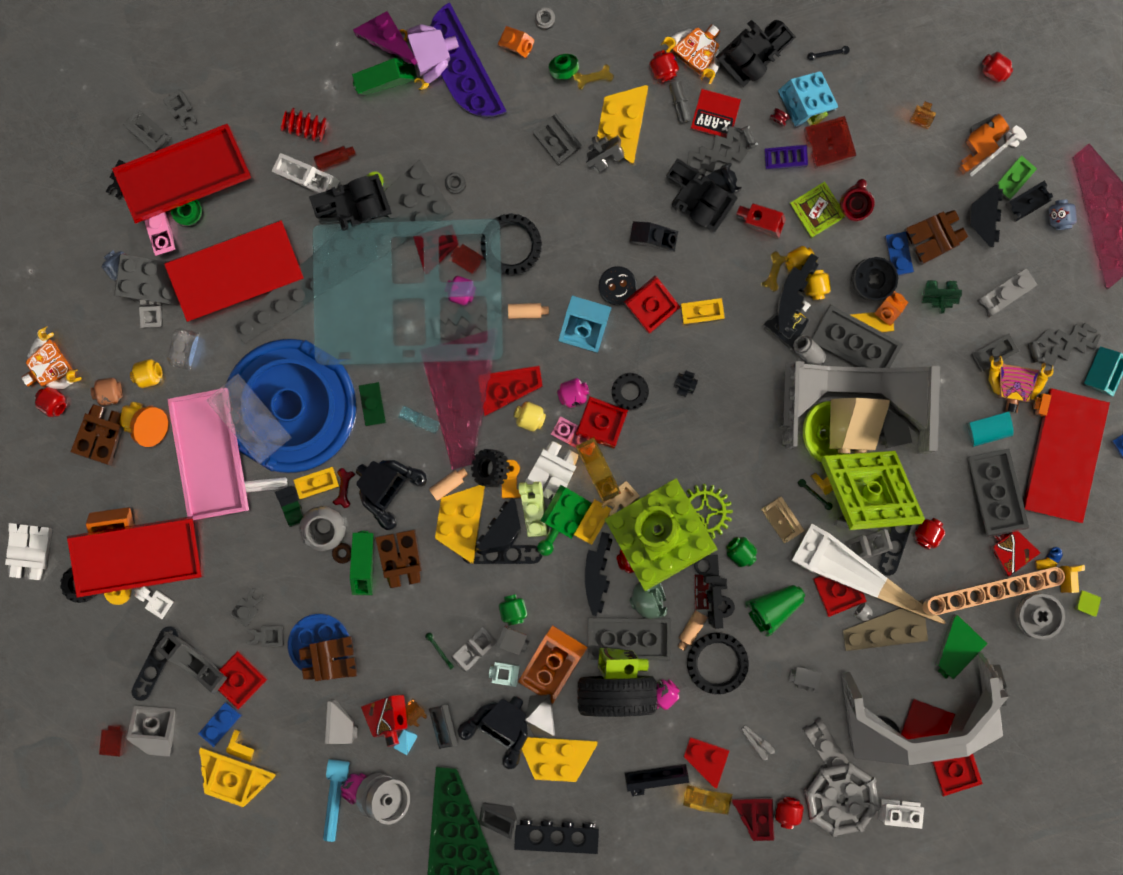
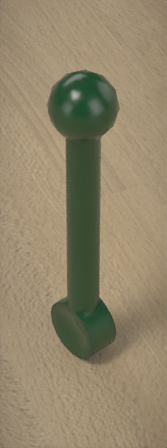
(802, 483)
(429, 636)

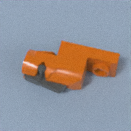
(983, 140)

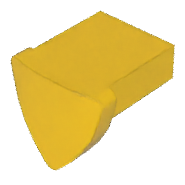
(824, 484)
(1070, 582)
(239, 750)

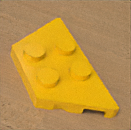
(623, 117)
(460, 521)
(557, 758)
(231, 778)

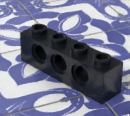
(588, 845)

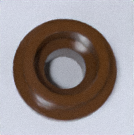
(335, 553)

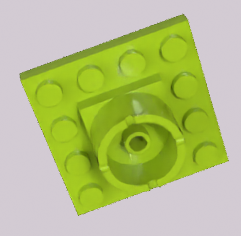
(872, 490)
(674, 548)

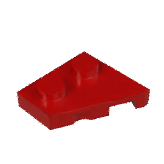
(706, 759)

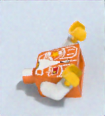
(696, 50)
(48, 364)

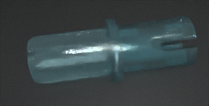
(419, 419)

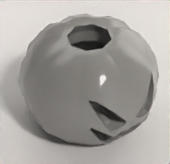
(322, 541)

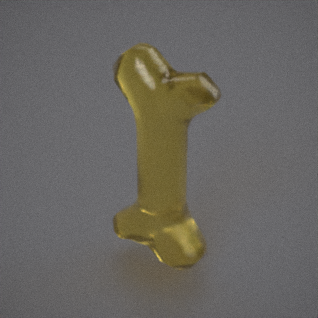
(584, 79)
(772, 280)

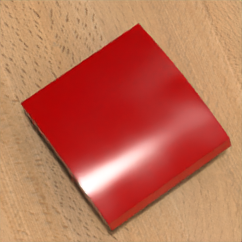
(926, 721)

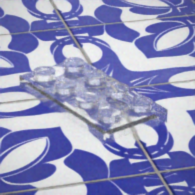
(248, 418)

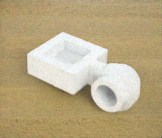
(158, 603)

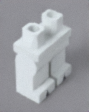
(557, 468)
(28, 548)
(904, 815)

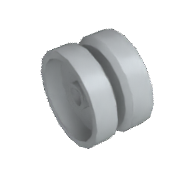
(1027, 615)
(383, 798)

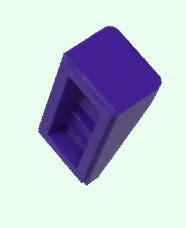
(794, 149)

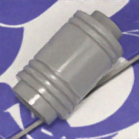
(809, 350)

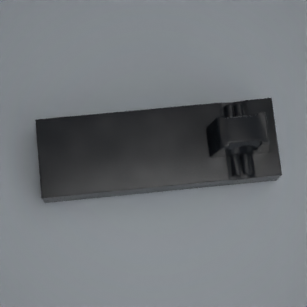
(652, 778)

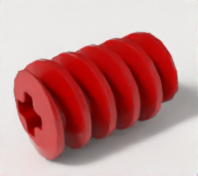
(303, 124)

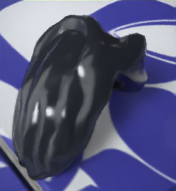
(725, 178)

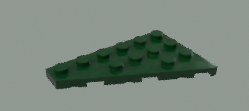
(456, 835)

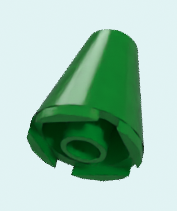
(774, 608)

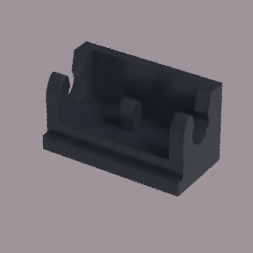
(1029, 201)

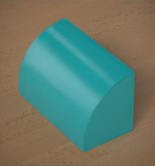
(1105, 371)
(990, 429)

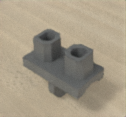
(603, 148)

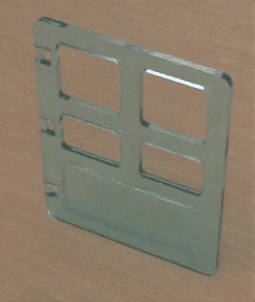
(358, 293)

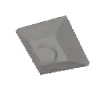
(339, 725)
(152, 729)

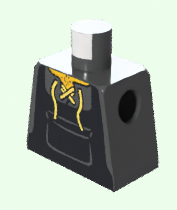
(798, 328)

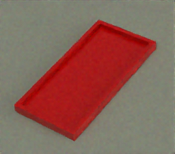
(181, 173)
(234, 270)
(1066, 456)
(134, 556)

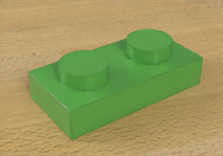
(1016, 177)

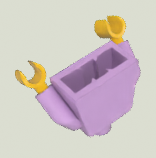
(429, 51)

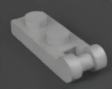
(1008, 291)
(825, 745)

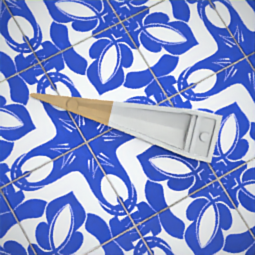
(832, 559)

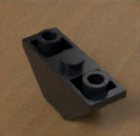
(986, 214)
(501, 531)

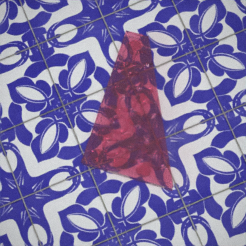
(1104, 206)
(459, 399)

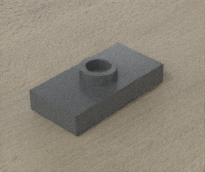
(443, 726)

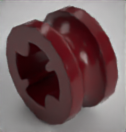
(779, 117)

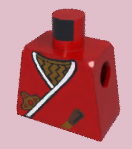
(770, 223)
(1013, 552)
(386, 718)

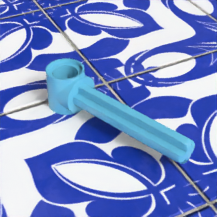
(337, 773)

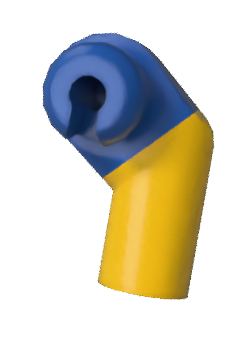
(1051, 560)

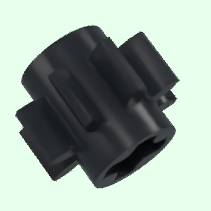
(685, 383)

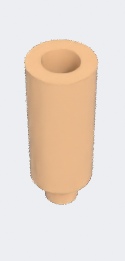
(527, 310)
(448, 483)
(691, 629)

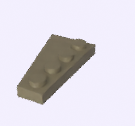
(886, 630)

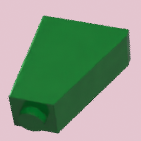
(384, 76)
(362, 563)
(958, 648)

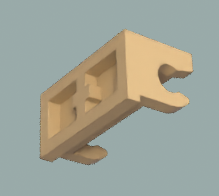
(782, 519)

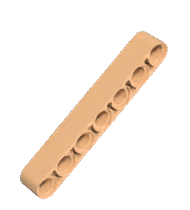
(1002, 587)

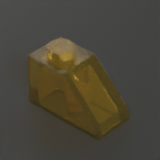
(707, 799)

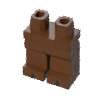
(940, 230)
(97, 436)
(399, 563)
(323, 659)

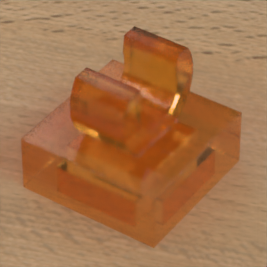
(923, 115)
(413, 712)

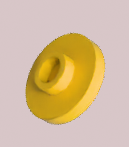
(118, 597)

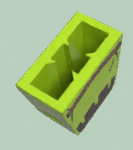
(620, 663)

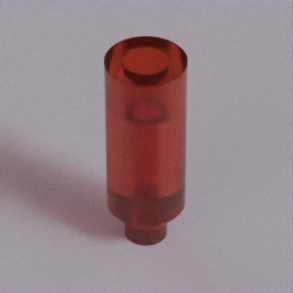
(333, 157)

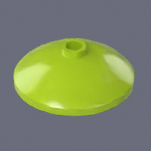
(818, 420)

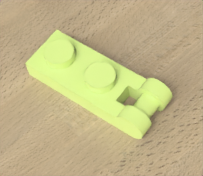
(533, 508)

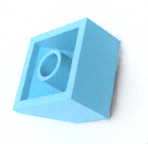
(584, 324)

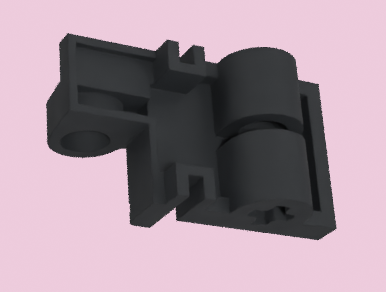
(753, 50)
(701, 198)
(354, 203)
(714, 595)

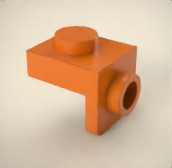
(516, 41)
(891, 308)
(1041, 404)

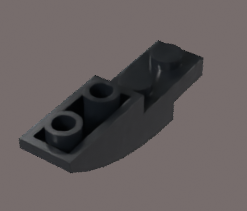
(790, 301)
(594, 582)

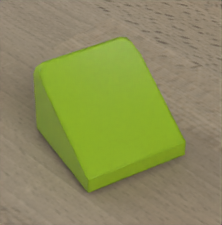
(1088, 603)

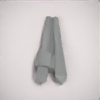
(758, 743)

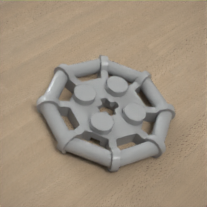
(852, 805)

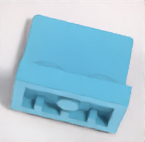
(807, 97)

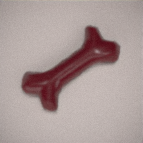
(342, 497)

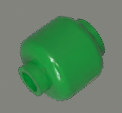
(741, 552)
(512, 610)

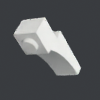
(304, 174)

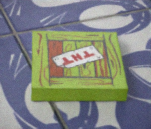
(817, 209)

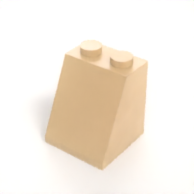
(856, 423)

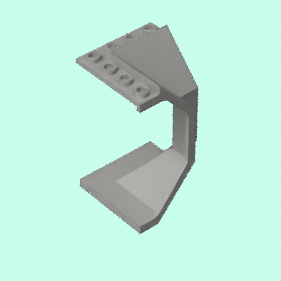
(910, 390)
(878, 741)

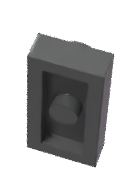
(1002, 347)

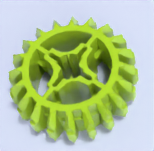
(704, 497)

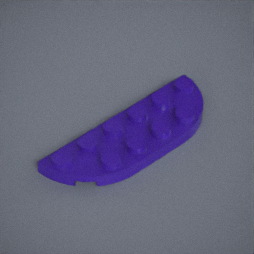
(465, 73)

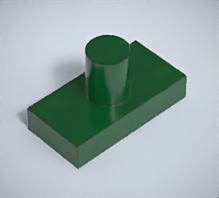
(372, 404)

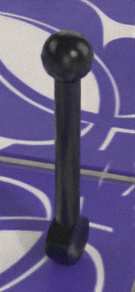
(845, 50)

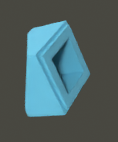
(406, 740)

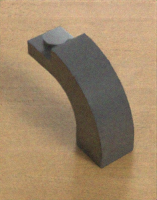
(192, 661)

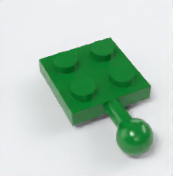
(564, 516)

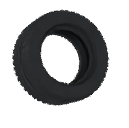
(617, 696)

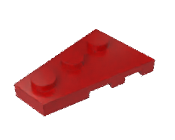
(509, 386)

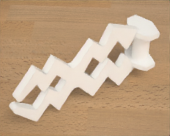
(1011, 139)

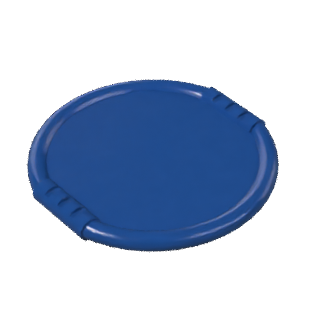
(306, 398)

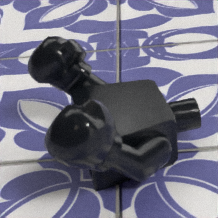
(381, 483)
(502, 723)

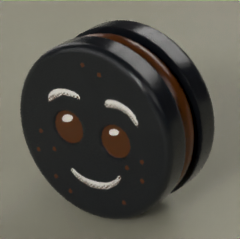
(617, 285)

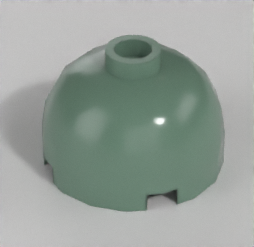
(650, 602)

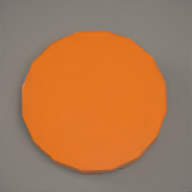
(148, 426)

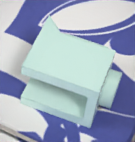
(513, 673)

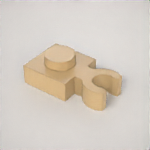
(627, 497)

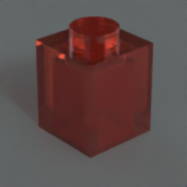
(466, 259)
(112, 741)

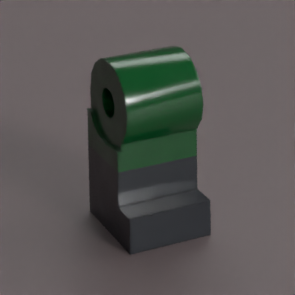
(290, 505)

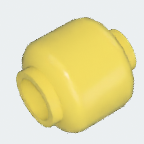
(529, 416)

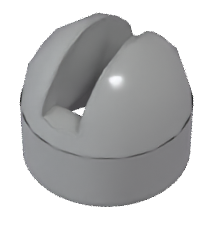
(863, 611)

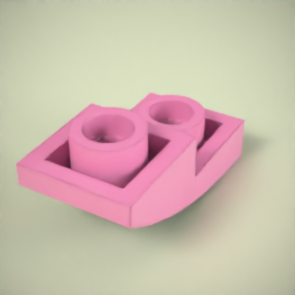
(566, 432)

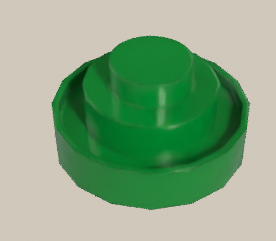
(563, 66)
(188, 213)

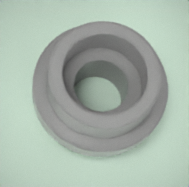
(544, 11)

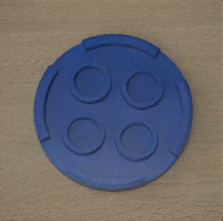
(312, 630)

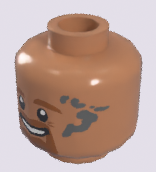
(106, 391)

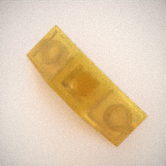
(598, 469)

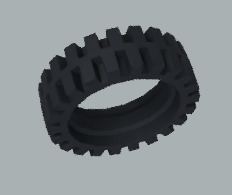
(531, 229)
(735, 681)

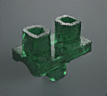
(941, 297)

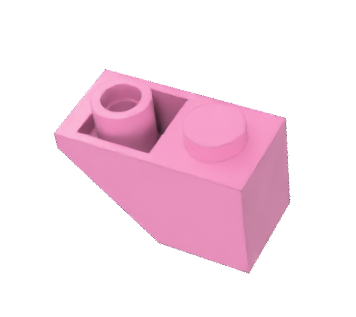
(160, 234)

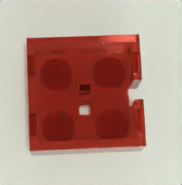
(839, 139)

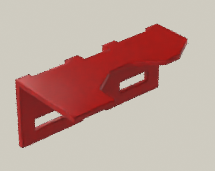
(701, 593)

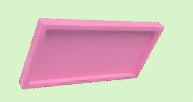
(206, 458)

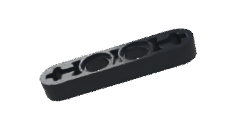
(901, 538)
(502, 557)
(152, 661)

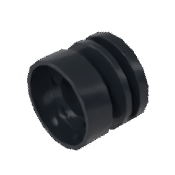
(886, 278)

